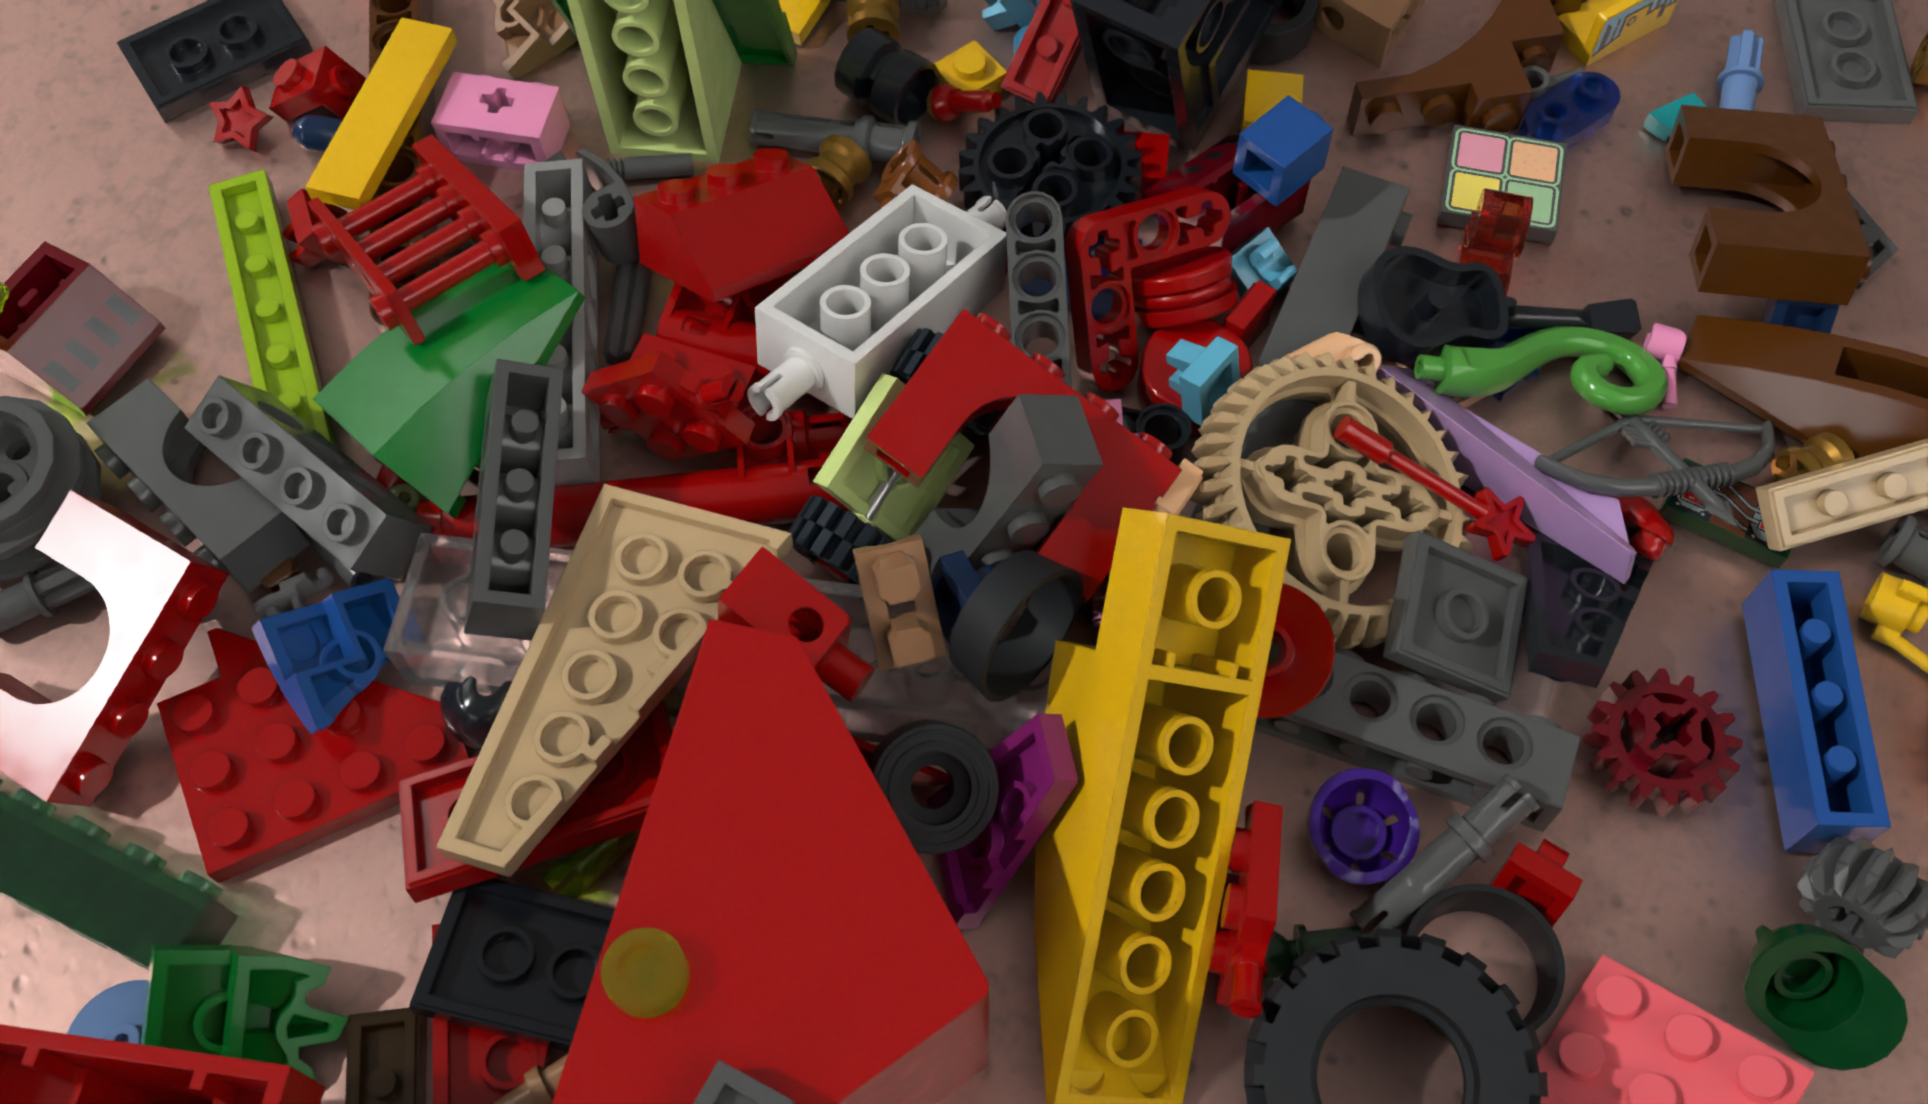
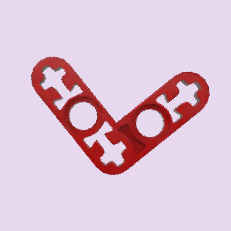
(1117, 256)

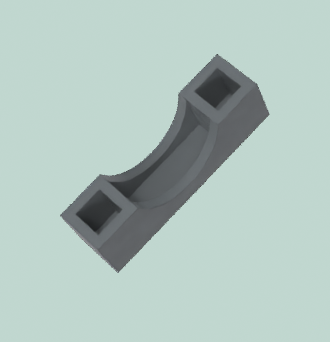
(1037, 468)
(230, 520)

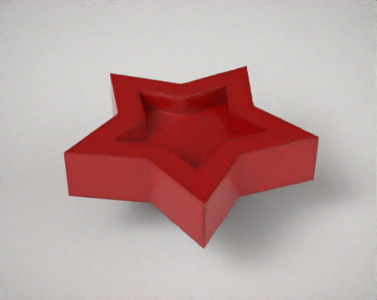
(239, 120)

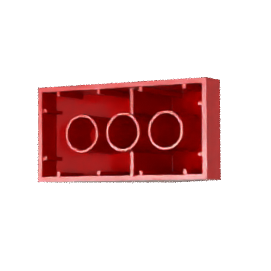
(795, 903)

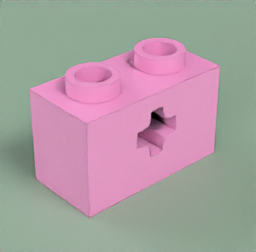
(500, 121)

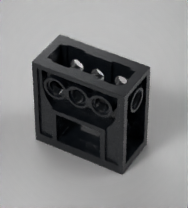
(1168, 59)

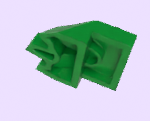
(236, 1003)

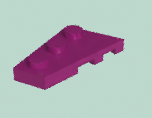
(1034, 782)

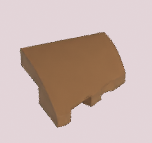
(532, 34)

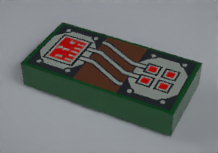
(1748, 535)

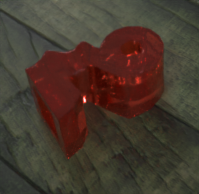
(1496, 231)

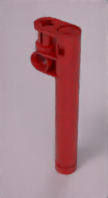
(764, 488)

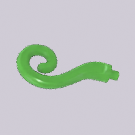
(1489, 371)

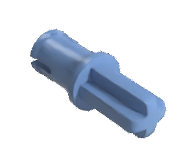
(1742, 73)

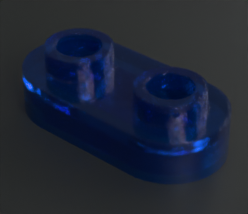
(1578, 109)

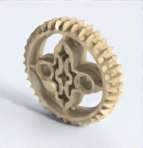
(1324, 490)

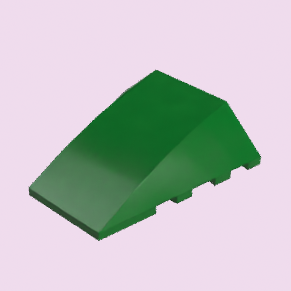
(427, 402)

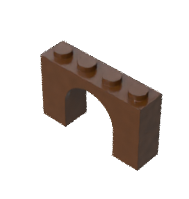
(1793, 255)

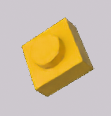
(971, 69)

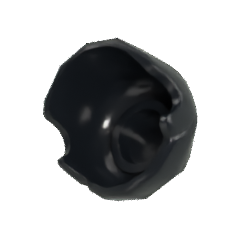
(469, 713)

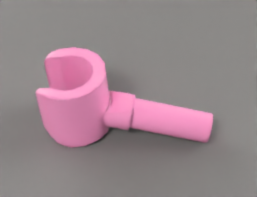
(1666, 346)

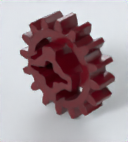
(1685, 769)

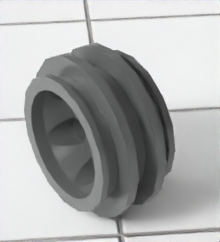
(38, 468)

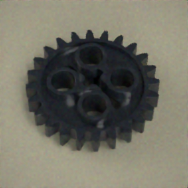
(1053, 151)

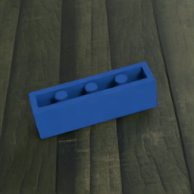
(1813, 711)

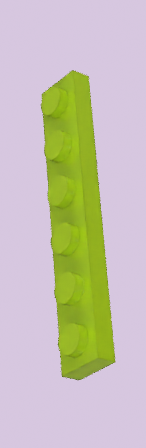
(268, 296)

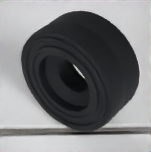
(971, 776)

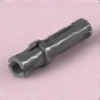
(1447, 856)

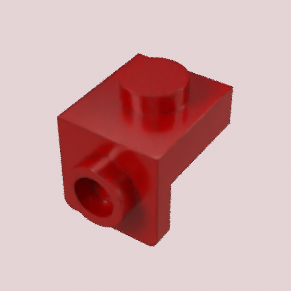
(313, 82)

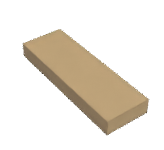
(1845, 496)

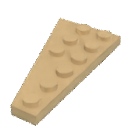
(598, 665)

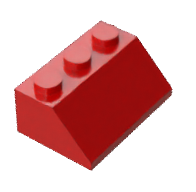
(737, 224)

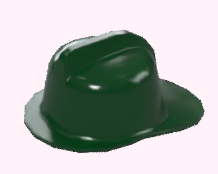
(1823, 997)

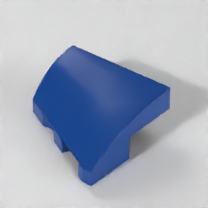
(329, 649)

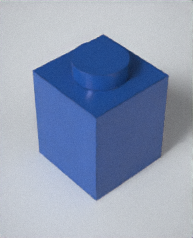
(1282, 150)

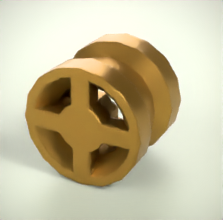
(873, 14)
(841, 167)
(1817, 453)

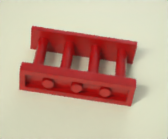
(454, 195)

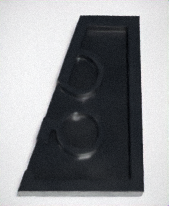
(1573, 611)

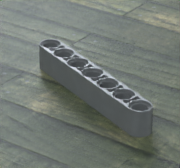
(1044, 260)

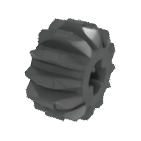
(1865, 896)

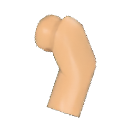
(1341, 347)

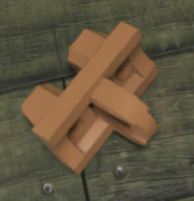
(893, 576)

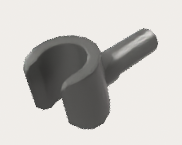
(1542, 82)

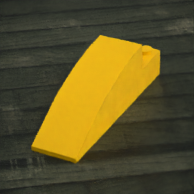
(1147, 835)

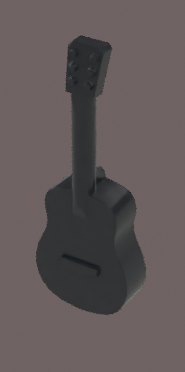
(1421, 302)

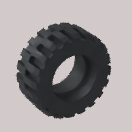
(1400, 972)

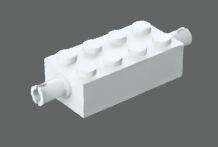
(868, 295)

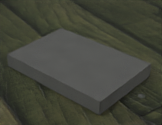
(1846, 60)

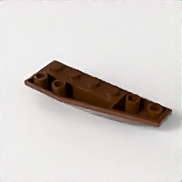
(1813, 381)

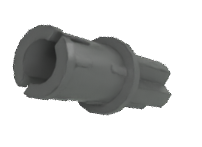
(40, 595)

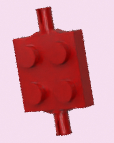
(670, 406)
(1248, 911)

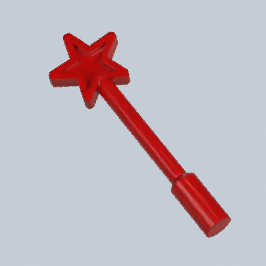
(1494, 518)

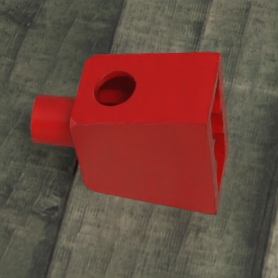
(781, 601)

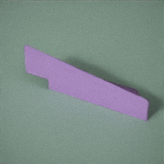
(1574, 518)

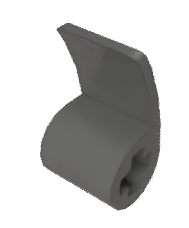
(610, 212)

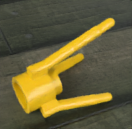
(1895, 607)

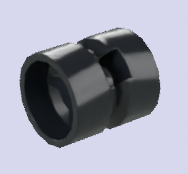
(885, 76)

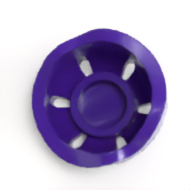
(1359, 831)

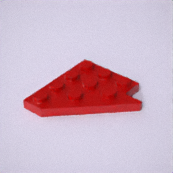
(269, 785)

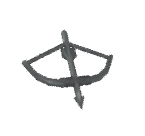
(1681, 479)

